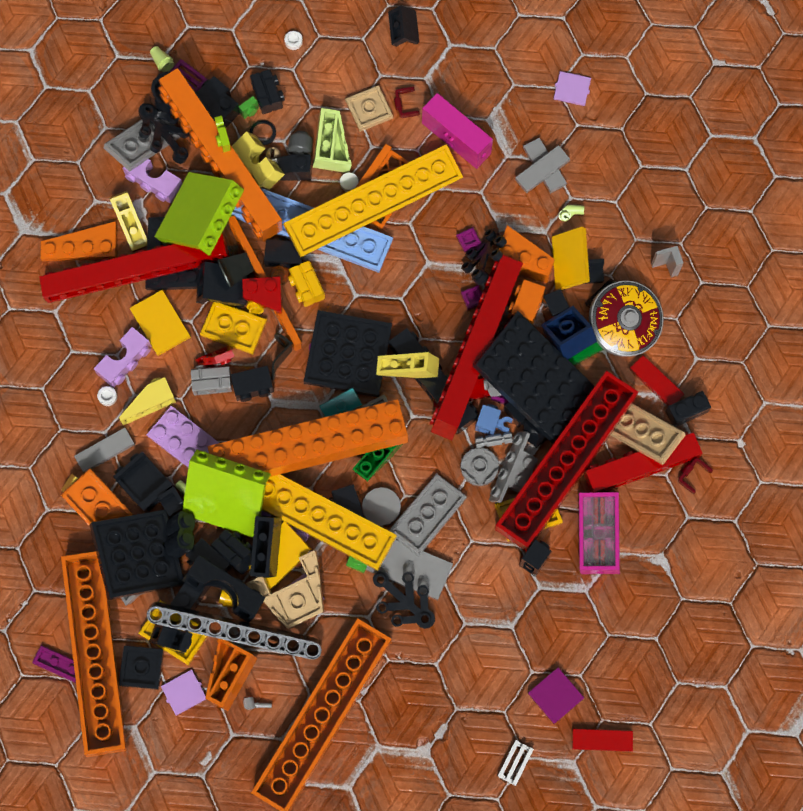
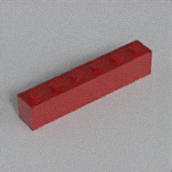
(638, 466)

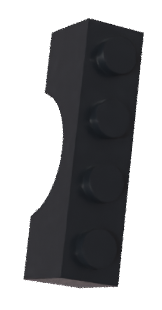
(244, 599)

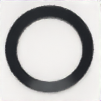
(273, 129)

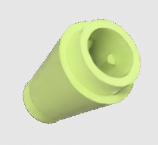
(162, 60)

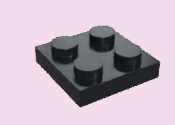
(141, 667)

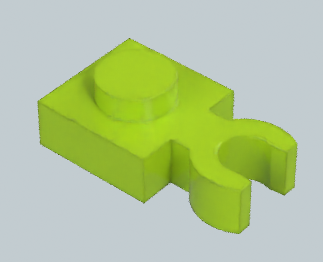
(222, 138)

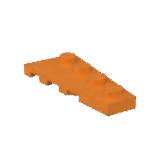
(87, 244)

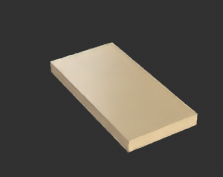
(648, 434)

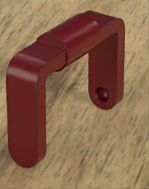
(398, 103)
(686, 471)

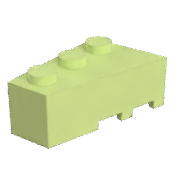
(330, 144)

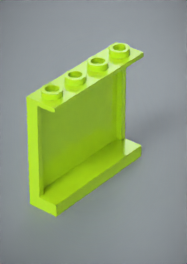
(199, 212)
(224, 492)

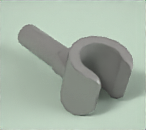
(250, 704)

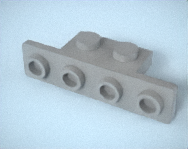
(516, 469)

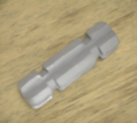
(493, 440)

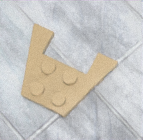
(299, 600)

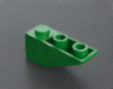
(374, 461)

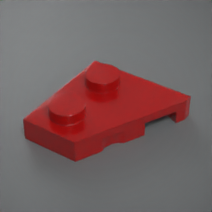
(264, 292)
(220, 356)

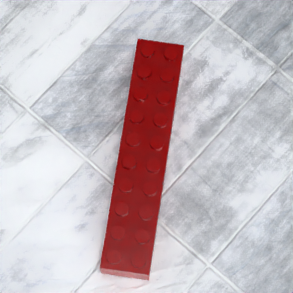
(477, 339)
(566, 461)

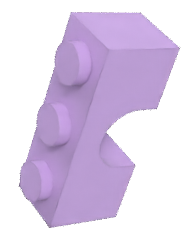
(163, 187)
(115, 370)

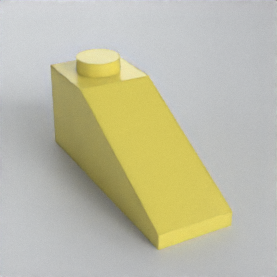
(129, 220)
(408, 365)
(151, 399)

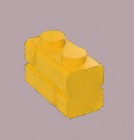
(306, 283)

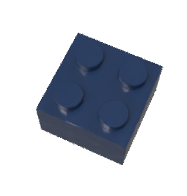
(569, 332)

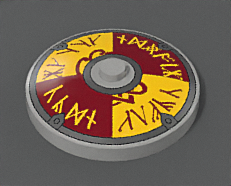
(626, 318)

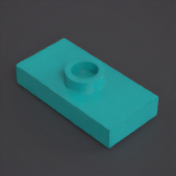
(342, 403)

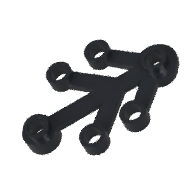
(162, 130)
(491, 238)
(406, 602)

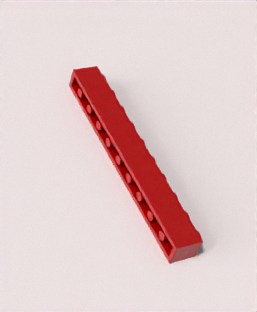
(126, 270)

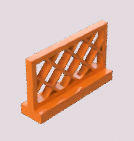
(377, 168)

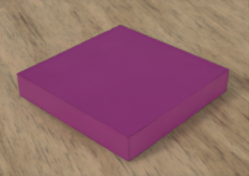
(555, 695)

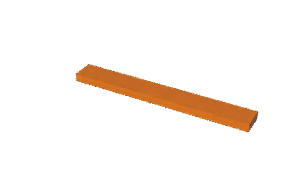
(259, 273)

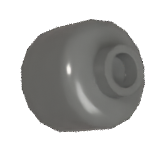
(300, 143)

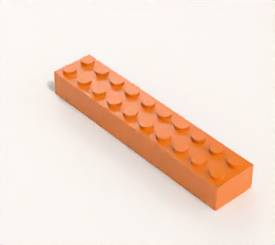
(226, 165)
(318, 440)
(93, 656)
(322, 716)

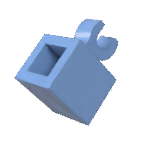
(489, 420)

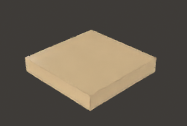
(369, 108)

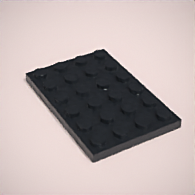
(534, 376)

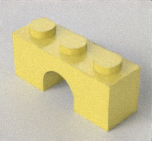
(266, 172)

